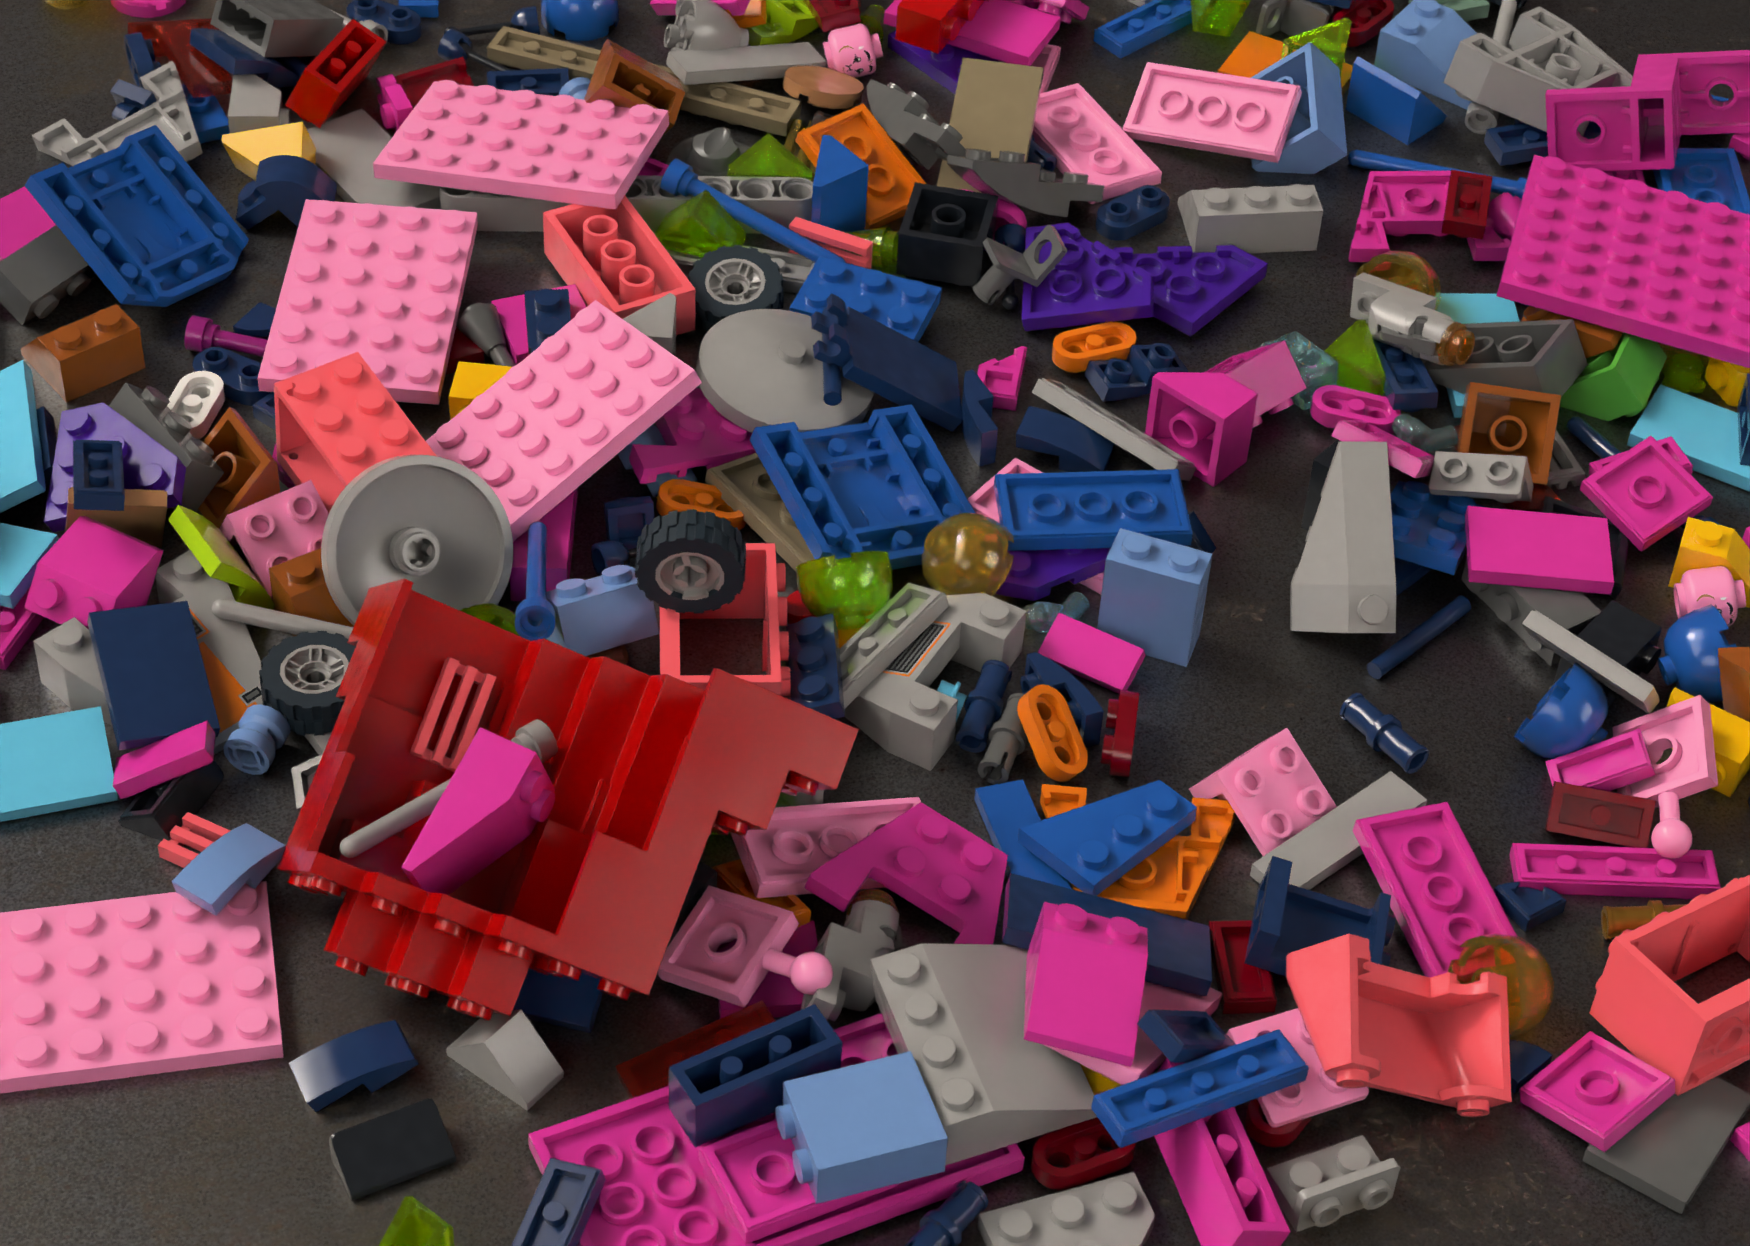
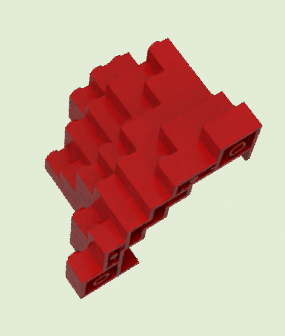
(599, 882)

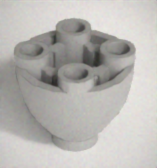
(703, 27)

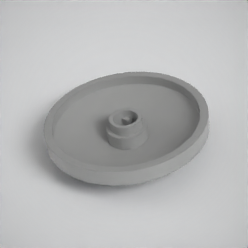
(764, 373)
(421, 524)

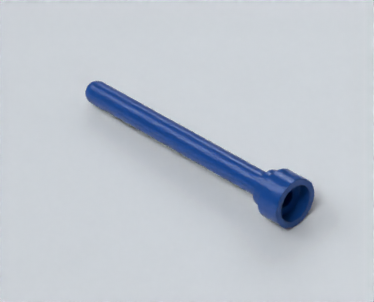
(1389, 163)
(681, 180)
(535, 614)

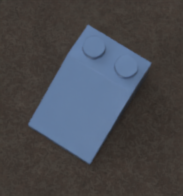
(1421, 47)
(601, 611)

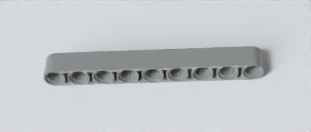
(771, 196)

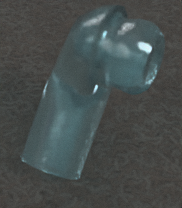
(1421, 436)
(1042, 614)

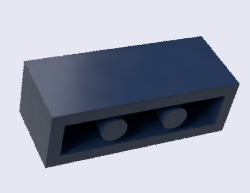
(747, 1074)

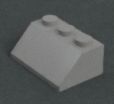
(1253, 218)

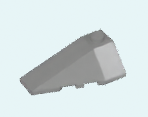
(1349, 552)

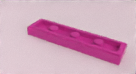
(1613, 871)

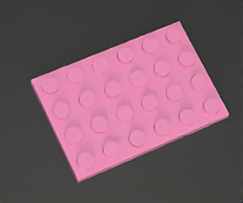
(522, 144)
(372, 286)
(564, 412)
(135, 989)

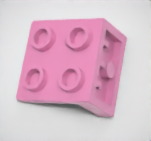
(277, 529)
(1270, 791)
(1305, 1098)

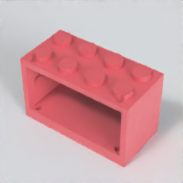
(339, 425)
(755, 601)
(1654, 1015)

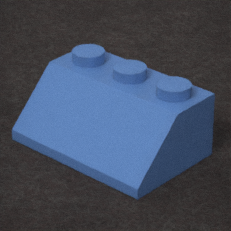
(1318, 126)

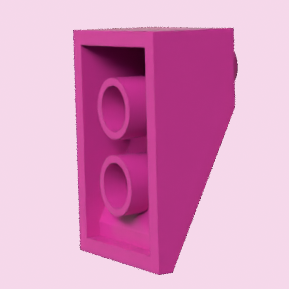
(481, 814)
(1085, 983)

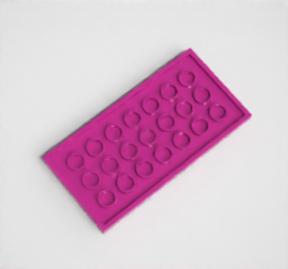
(664, 1197)

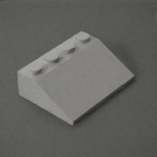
(965, 1028)

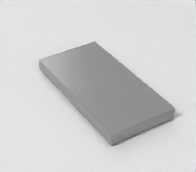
(347, 154)

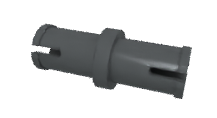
(1006, 742)

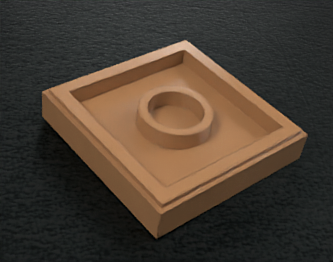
(142, 515)

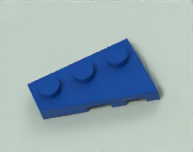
(1109, 836)

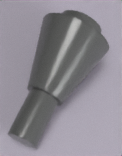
(483, 327)

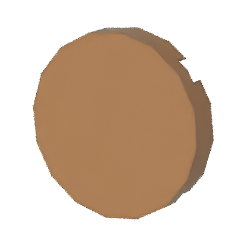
(823, 86)

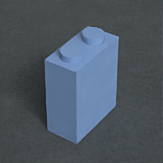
(1154, 595)
(862, 1127)

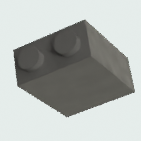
(278, 26)

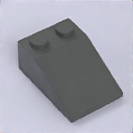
(1518, 355)

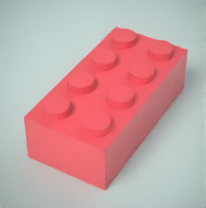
(616, 260)

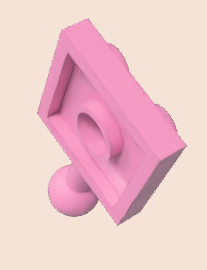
(1686, 772)
(737, 973)

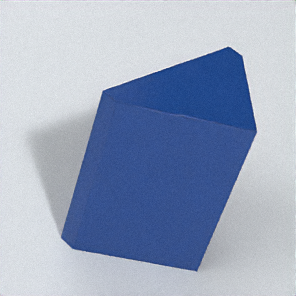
(1390, 103)
(839, 188)

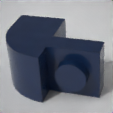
(282, 185)

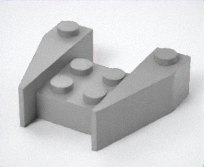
(1539, 57)

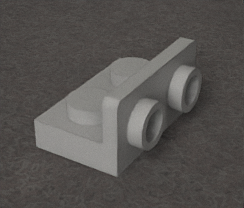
(1481, 476)
(1332, 1183)

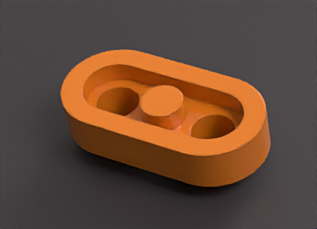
(1096, 342)
(686, 494)
(1052, 733)

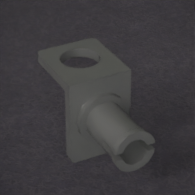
(1293, 16)
(1012, 265)

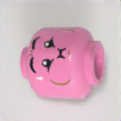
(852, 50)
(1708, 587)

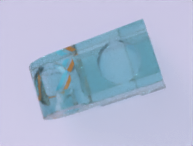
(1314, 365)

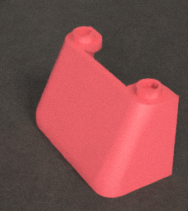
(1404, 1028)

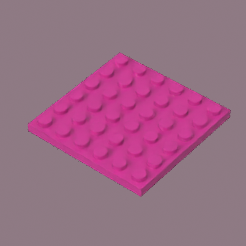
(1632, 259)

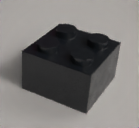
(946, 234)

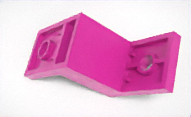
(1646, 120)

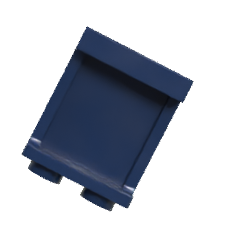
(1296, 918)

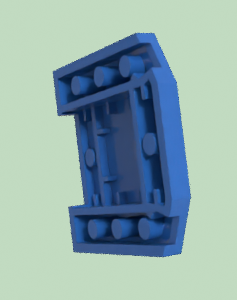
(142, 220)
(862, 484)

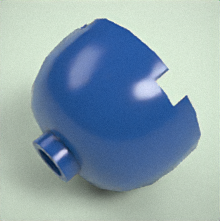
(579, 18)
(1693, 653)
(1566, 716)

